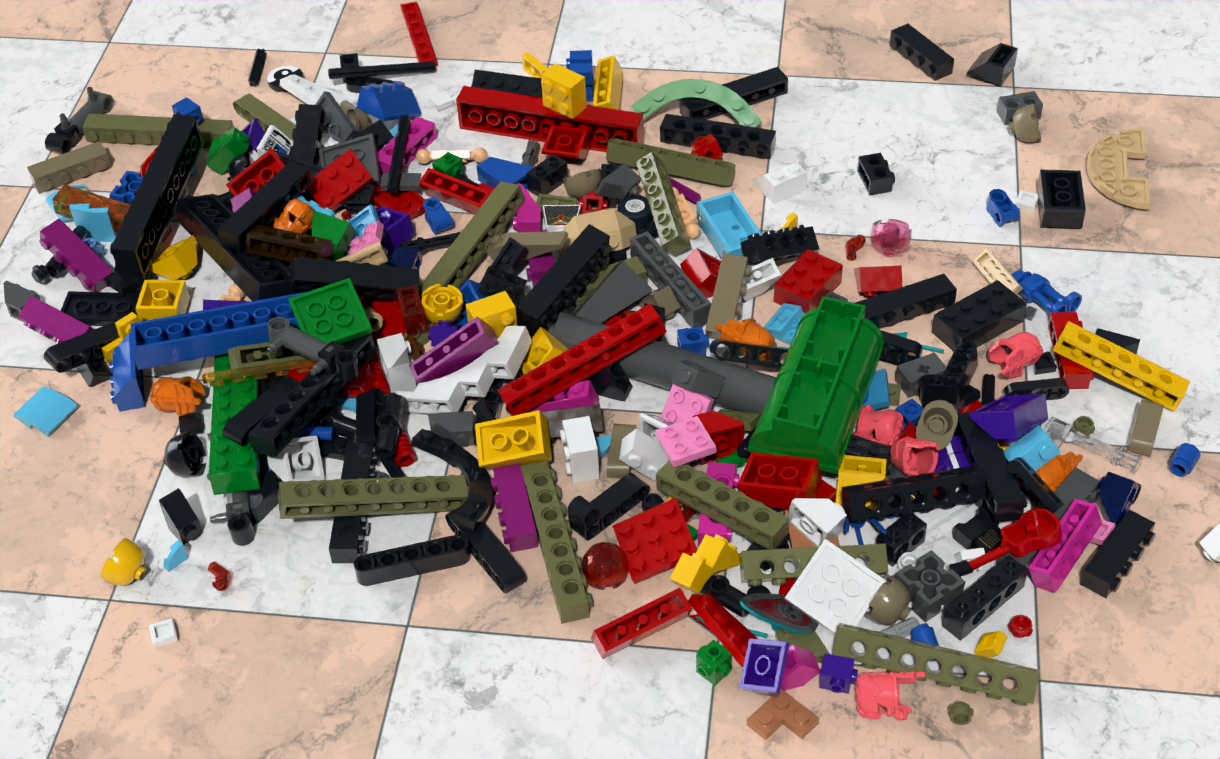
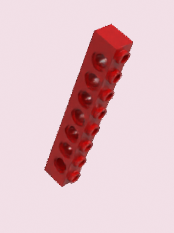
(582, 360)

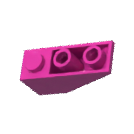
(528, 215)
(578, 395)

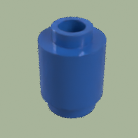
(1184, 459)

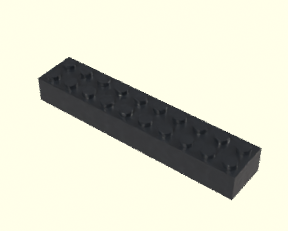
(157, 197)
(254, 274)

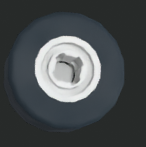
(636, 209)

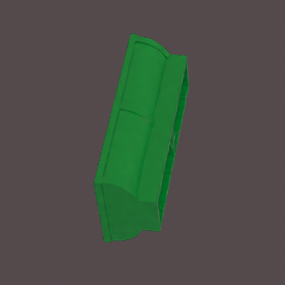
(821, 385)

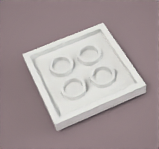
(834, 588)

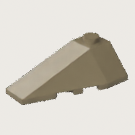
(536, 242)

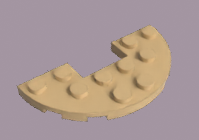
(1109, 168)

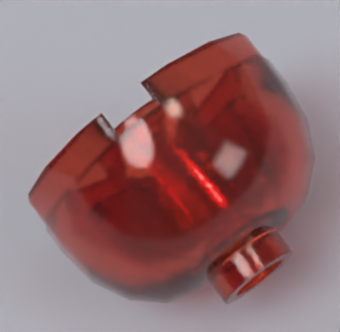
(605, 565)

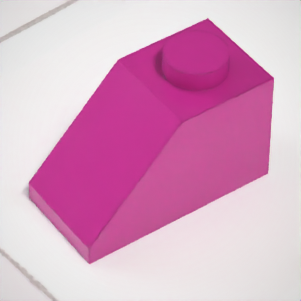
(799, 668)

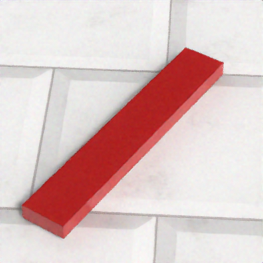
(418, 33)

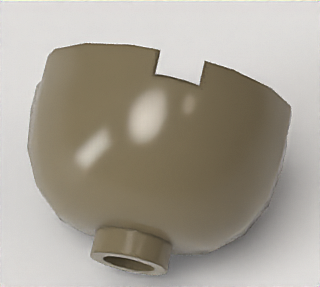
(1026, 124)
(582, 183)
(890, 603)

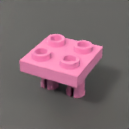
(371, 235)
(684, 404)
(685, 441)

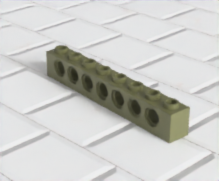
(371, 496)
(555, 543)
(974, 664)

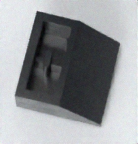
(994, 64)

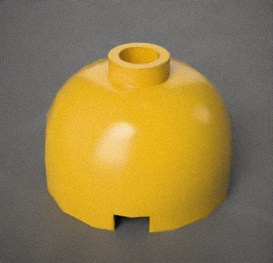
(442, 303)
(125, 564)

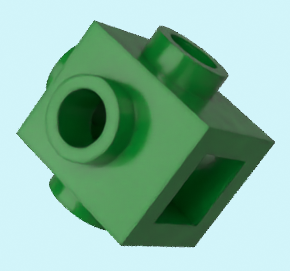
(449, 165)
(713, 662)

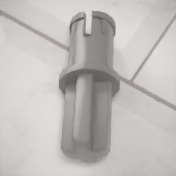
(903, 628)

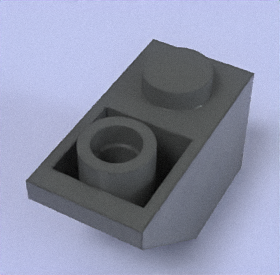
(16, 298)

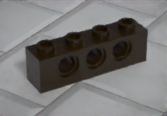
(286, 244)

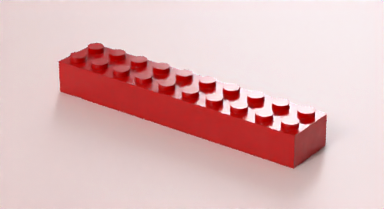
(528, 119)

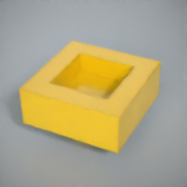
(991, 644)

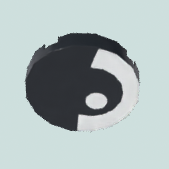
(279, 73)

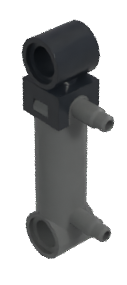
(68, 131)
(329, 357)
(239, 517)

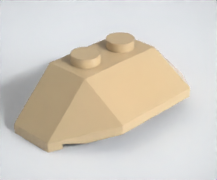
(607, 220)

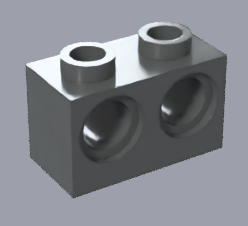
(1009, 104)

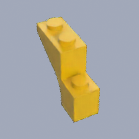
(711, 557)

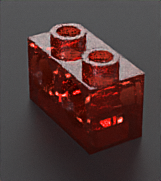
(412, 309)

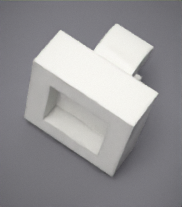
(968, 555)

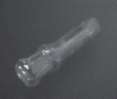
(1118, 453)

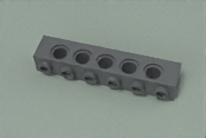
(665, 272)

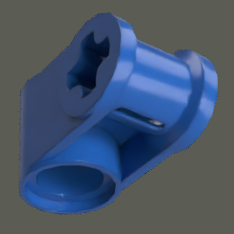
(1001, 207)
(437, 216)

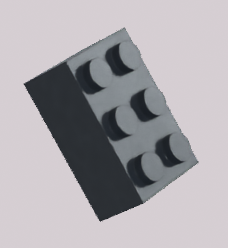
(1061, 198)

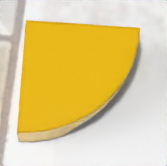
(792, 221)

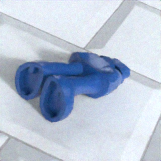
(1037, 286)

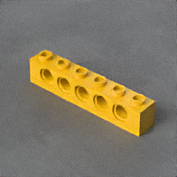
(1121, 366)

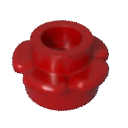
(1023, 622)

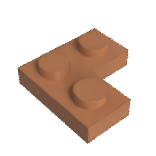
(782, 711)

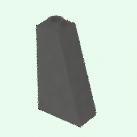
(613, 294)

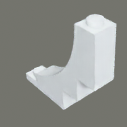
(473, 380)

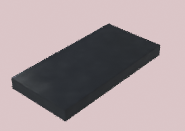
(99, 307)

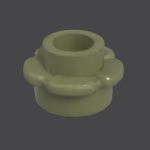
(1084, 425)
(960, 713)

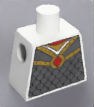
(558, 216)

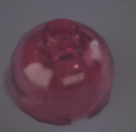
(890, 237)

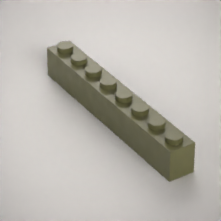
(143, 129)
(475, 237)

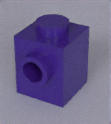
(441, 331)
(837, 673)

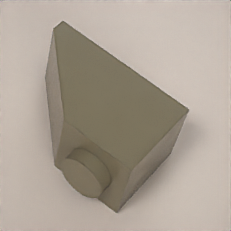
(662, 298)

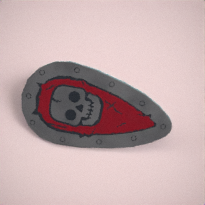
(778, 613)

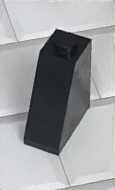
(611, 382)

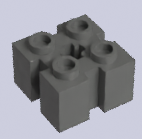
(930, 585)

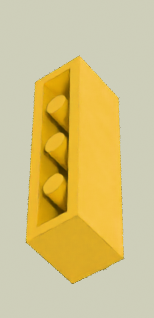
(608, 83)

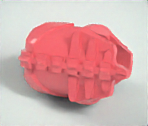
(1023, 349)
(883, 426)
(914, 455)
(883, 692)

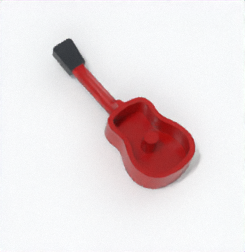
(1031, 532)

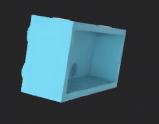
(725, 223)

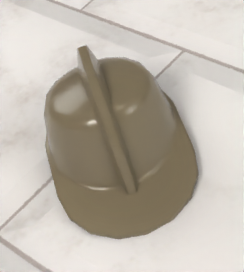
(357, 117)
(937, 423)

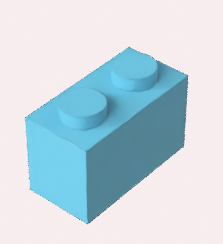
(1034, 447)

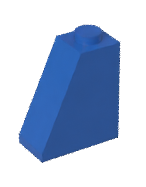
(496, 170)

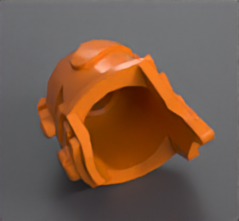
(295, 217)
(749, 332)
(173, 396)
(1057, 469)

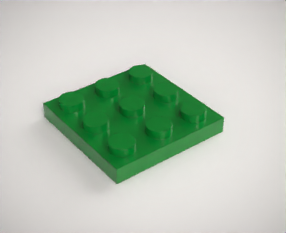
(331, 313)

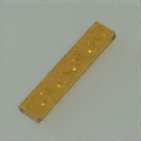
(259, 372)

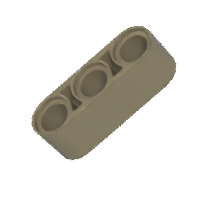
(1146, 428)
(616, 467)

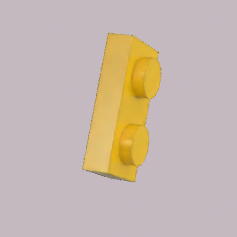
(532, 65)

